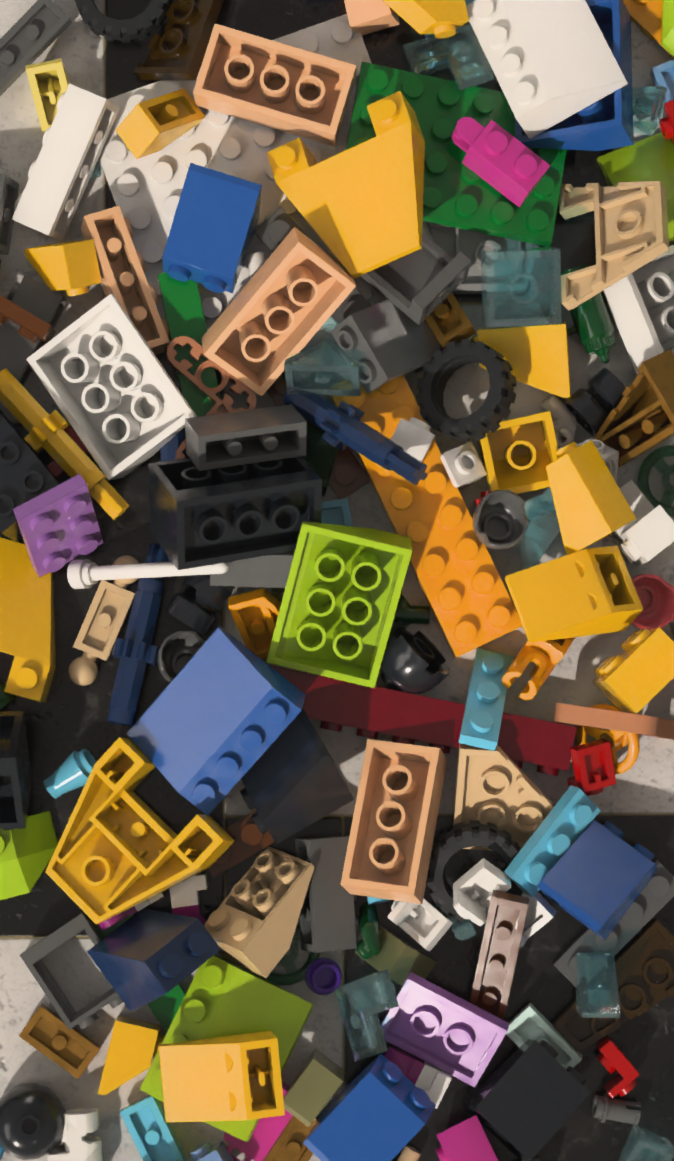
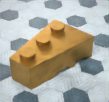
(644, 413)

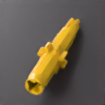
(48, 433)

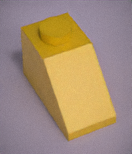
(432, 16)
(159, 122)
(66, 265)
(129, 1052)

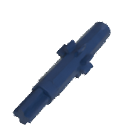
(345, 428)
(137, 647)

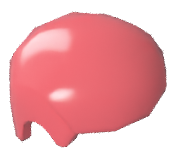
(656, 599)

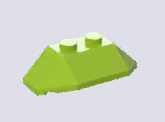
(26, 854)

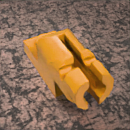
(545, 655)

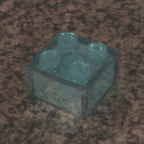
(521, 286)

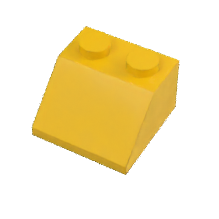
(519, 453)

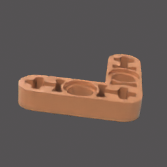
(184, 366)
(614, 720)

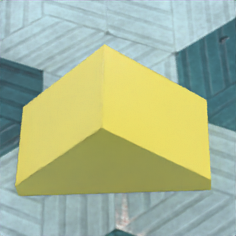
(47, 83)

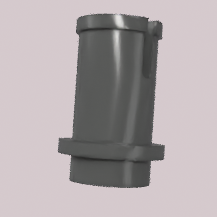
(616, 1109)

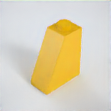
(535, 353)
(585, 496)

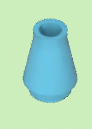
(71, 773)

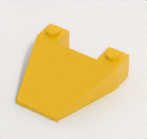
(366, 197)
(26, 623)
(119, 848)

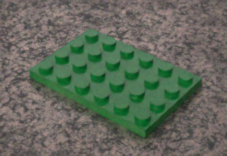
(451, 190)

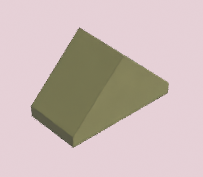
(400, 958)
(313, 1087)

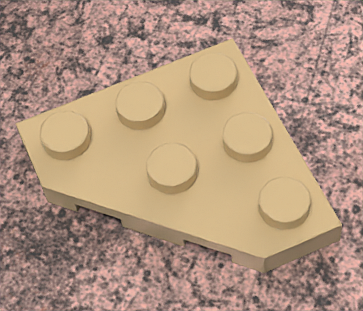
(497, 792)

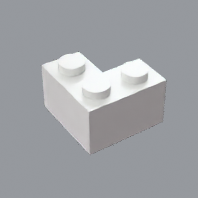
(648, 533)

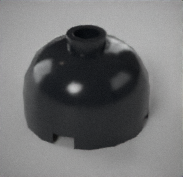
(411, 661)
(30, 1121)

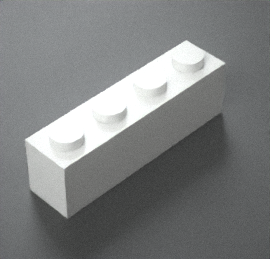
(65, 162)

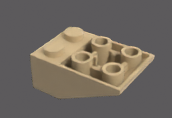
(262, 911)

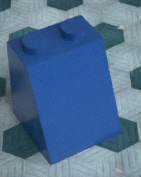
(212, 229)
(599, 877)
(371, 1116)

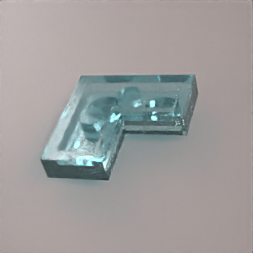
(459, 53)
(359, 1008)

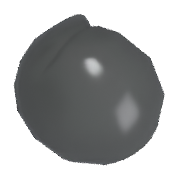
(500, 520)
(177, 651)

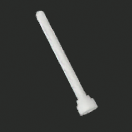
(84, 573)

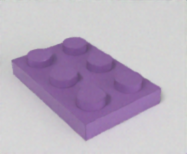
(59, 525)
(443, 1029)

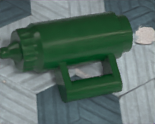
(592, 324)

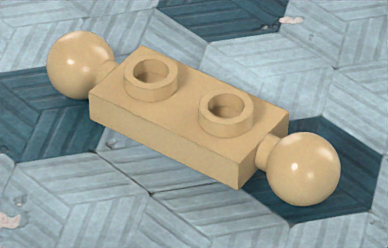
(102, 625)

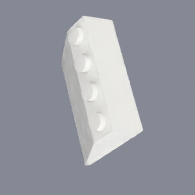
(545, 57)
(645, 308)
(111, 388)

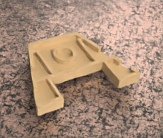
(628, 233)

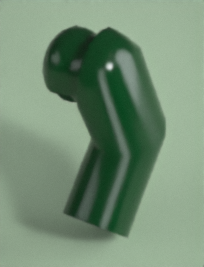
(411, 614)
(370, 932)

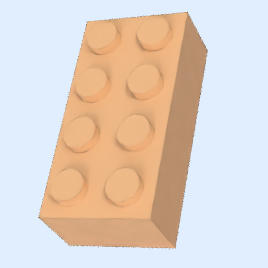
(274, 85)
(277, 311)
(394, 821)

